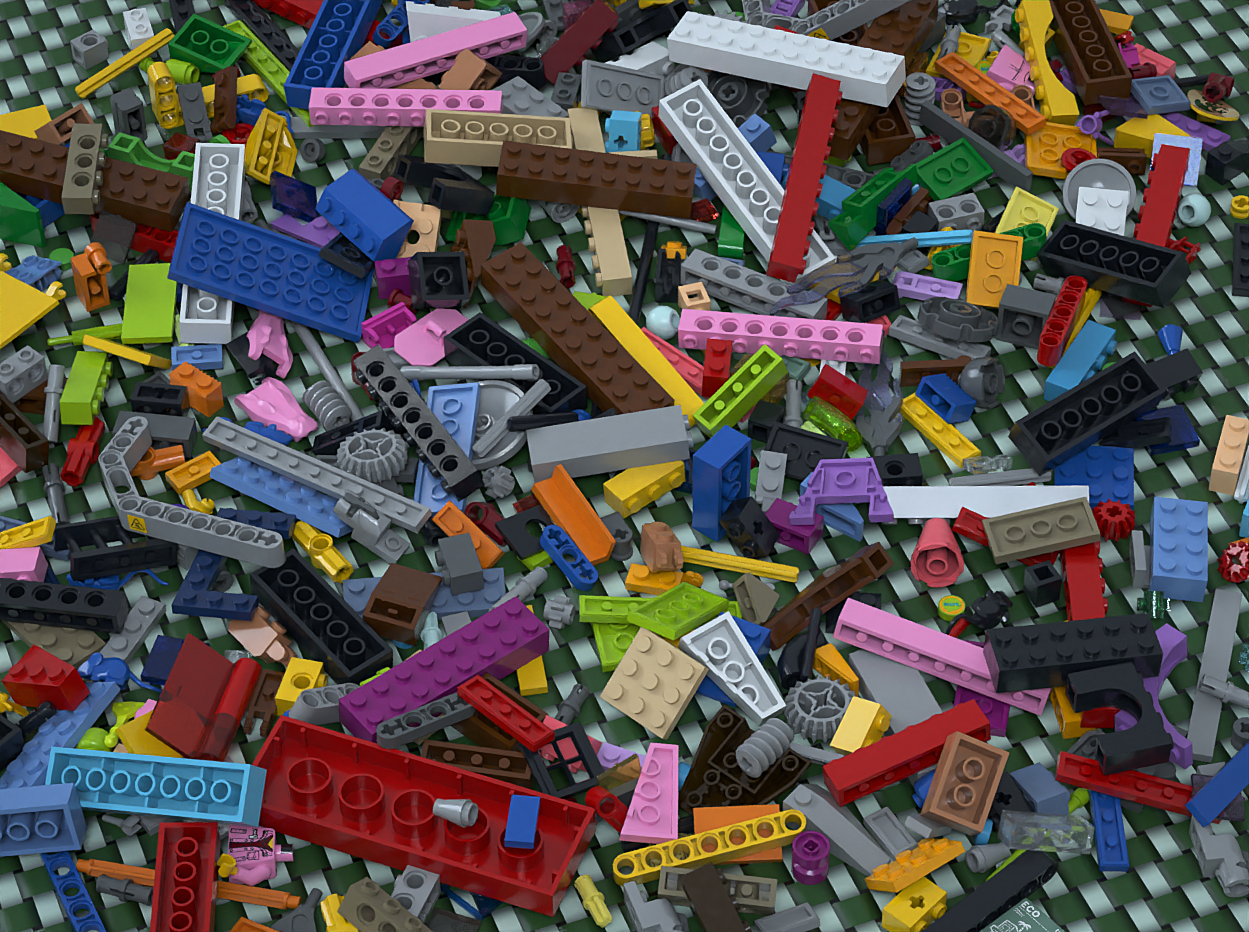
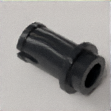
(432, 532)

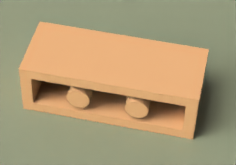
(1229, 455)

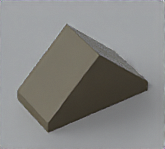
(754, 598)

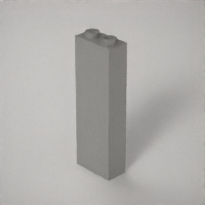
(610, 443)
(897, 689)

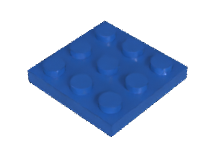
(1103, 469)

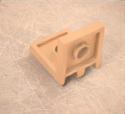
(426, 222)

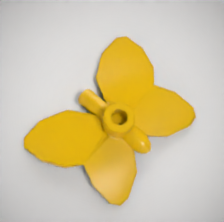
(8, 705)

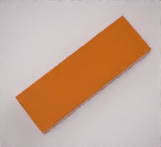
(455, 522)

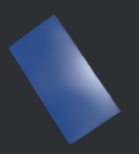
(522, 821)

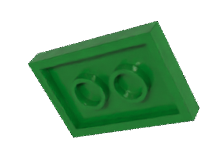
(952, 170)

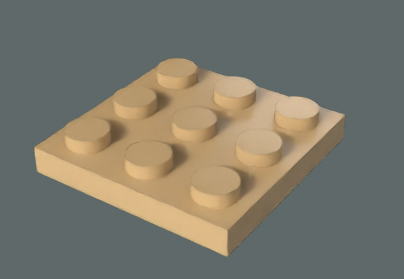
(654, 683)

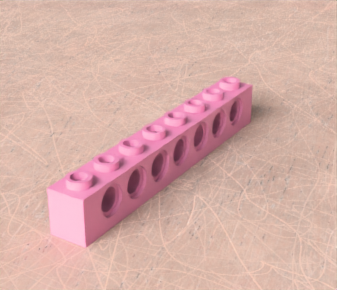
(394, 106)
(783, 335)

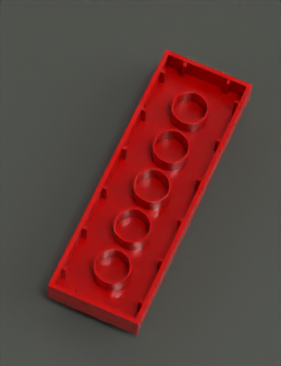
(381, 810)

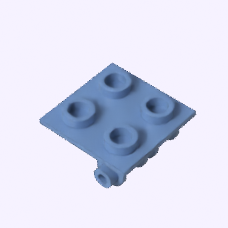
(37, 271)

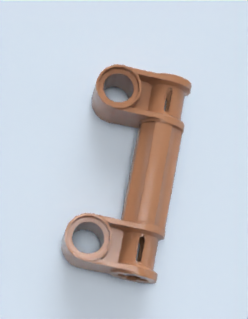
(952, 102)

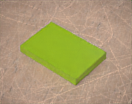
(613, 642)

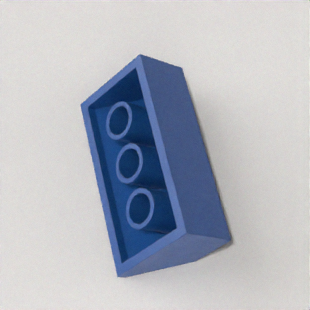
(365, 216)

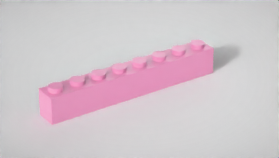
(435, 53)
(927, 652)

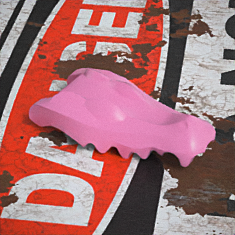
(269, 338)
(276, 405)

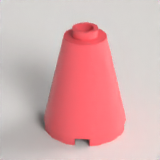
(937, 555)

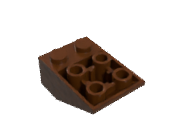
(476, 241)
(401, 603)

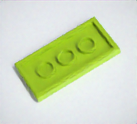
(149, 305)
(678, 610)

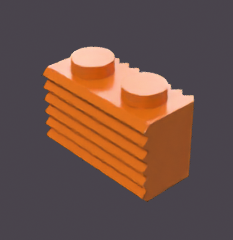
(203, 391)

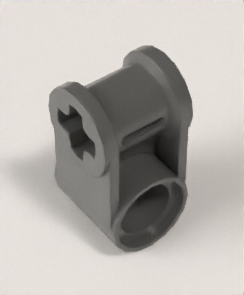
(622, 534)

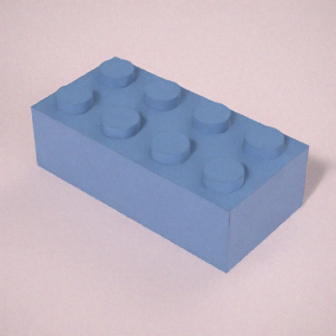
(1179, 548)
(40, 820)

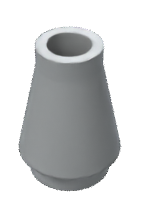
(458, 811)
(983, 857)

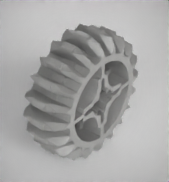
(373, 455)
(823, 707)

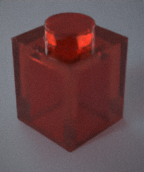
(179, 143)

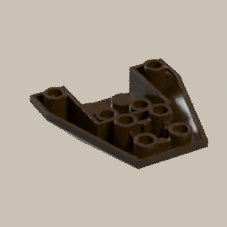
(719, 780)

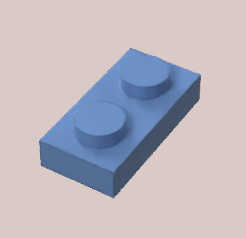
(200, 356)

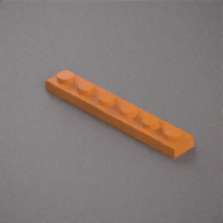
(989, 91)

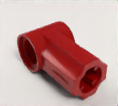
(612, 810)

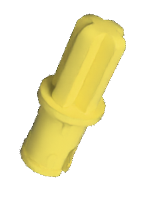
(593, 900)

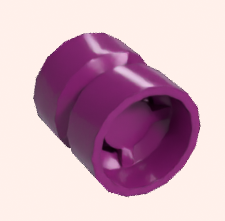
(810, 857)

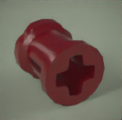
(398, 296)

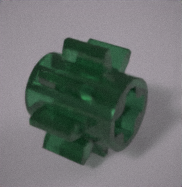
(1154, 604)

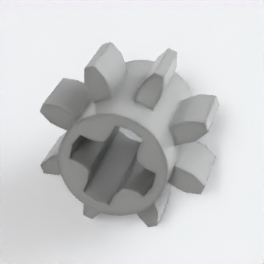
(498, 481)
(559, 612)

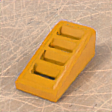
(830, 662)

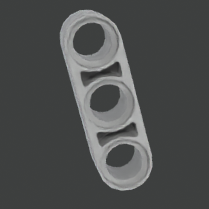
(320, 704)

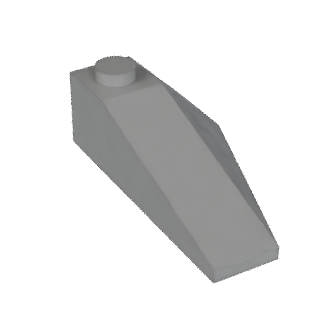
(844, 832)

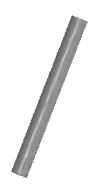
(675, 221)

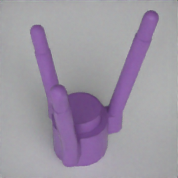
(1092, 125)

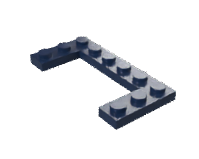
(195, 592)

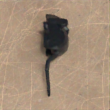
(964, 11)
(988, 611)

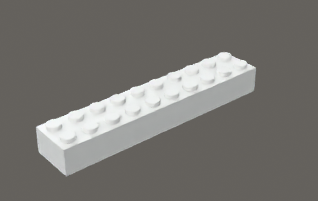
(785, 57)
(733, 169)
(220, 188)

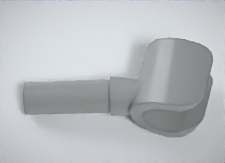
(128, 826)

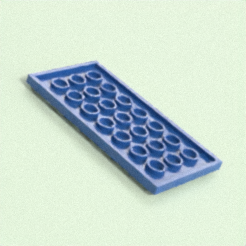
(268, 272)

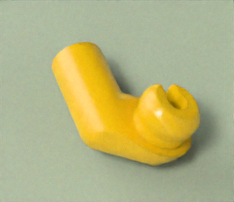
(193, 504)

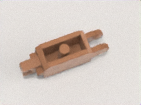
(660, 548)
(263, 637)

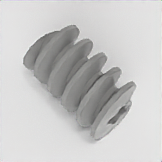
(684, 79)
(918, 90)
(327, 405)
(764, 747)

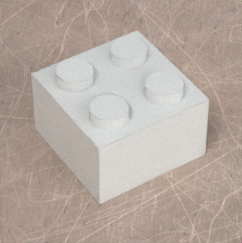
(1102, 209)

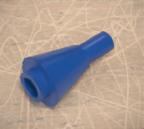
(1171, 338)

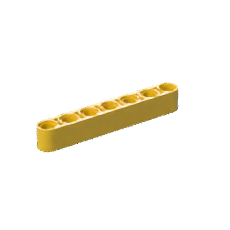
(632, 338)
(718, 837)

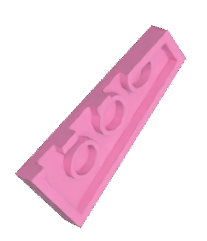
(654, 805)

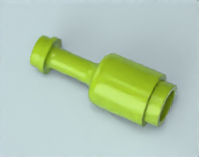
(182, 71)

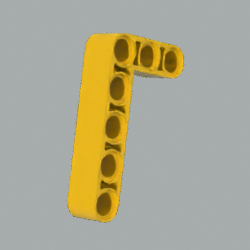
(166, 101)

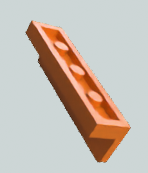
(574, 515)

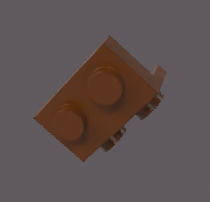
(1132, 159)

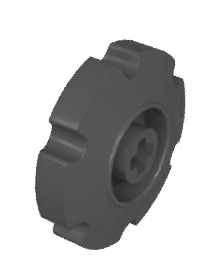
(738, 95)
(957, 319)

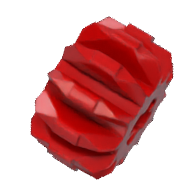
(1114, 520)

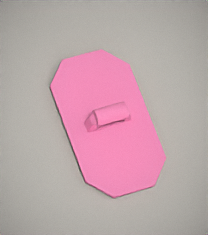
(423, 341)

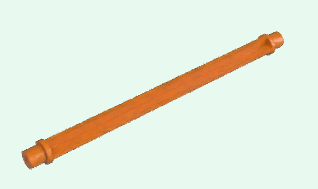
(225, 890)

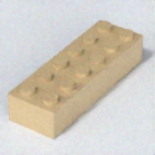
(479, 136)

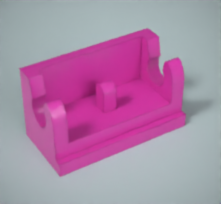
(386, 325)

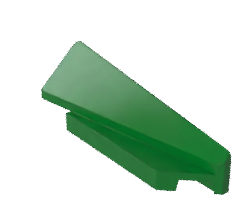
(862, 205)

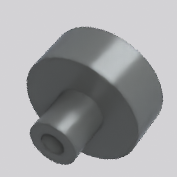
(312, 149)

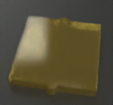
(620, 773)

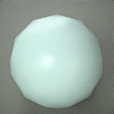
(1194, 210)
(663, 322)

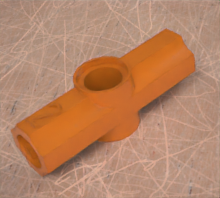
(158, 460)

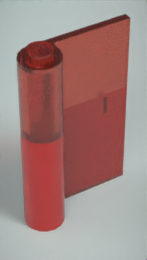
(203, 701)

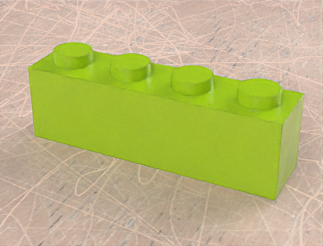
(85, 388)
(741, 392)

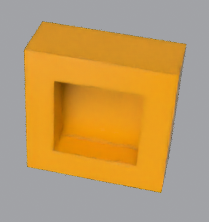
(672, 247)

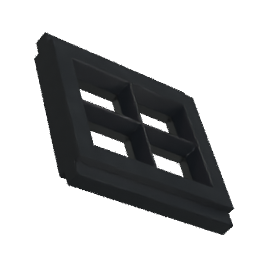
(586, 754)

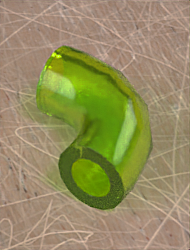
(833, 422)

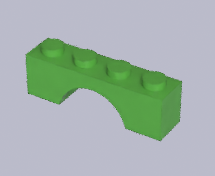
(132, 150)

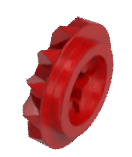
(239, 131)
(1075, 156)
(1231, 571)

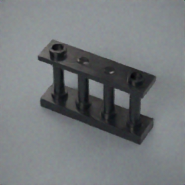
(112, 559)

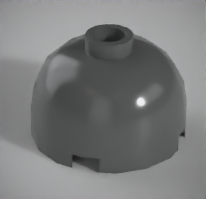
(983, 381)

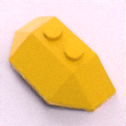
(269, 148)

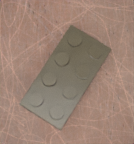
(1041, 530)
(67, 644)

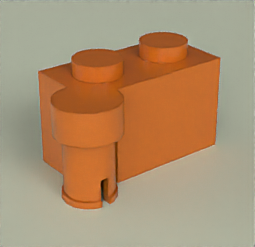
(90, 276)

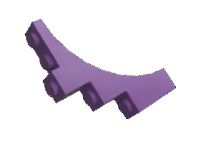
(1174, 651)

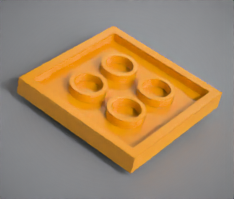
(1046, 146)

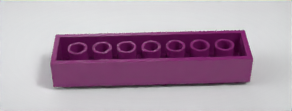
(490, 644)

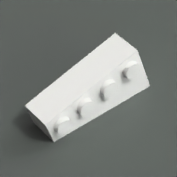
(433, 20)
(647, 58)
(734, 667)

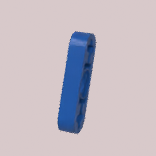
(567, 546)

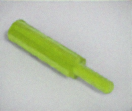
(107, 332)

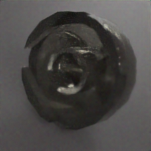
(994, 125)

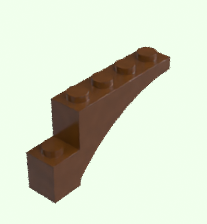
(827, 591)

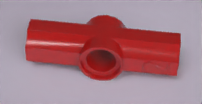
(82, 452)

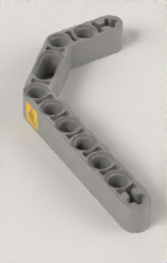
(825, 24)
(174, 522)

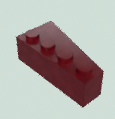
(579, 38)

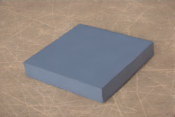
(1159, 95)

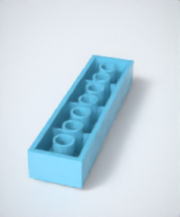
(161, 785)

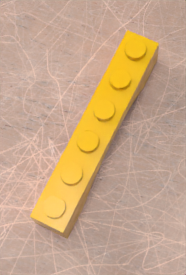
(1055, 100)

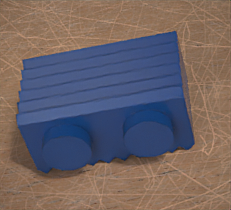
(945, 398)

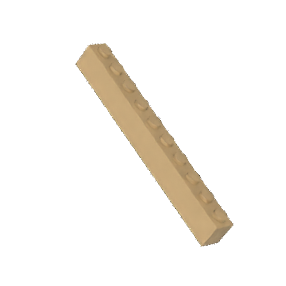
(602, 224)

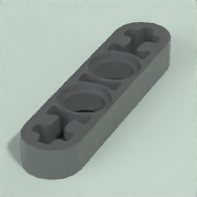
(396, 732)

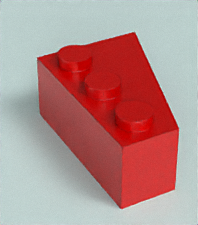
(45, 677)

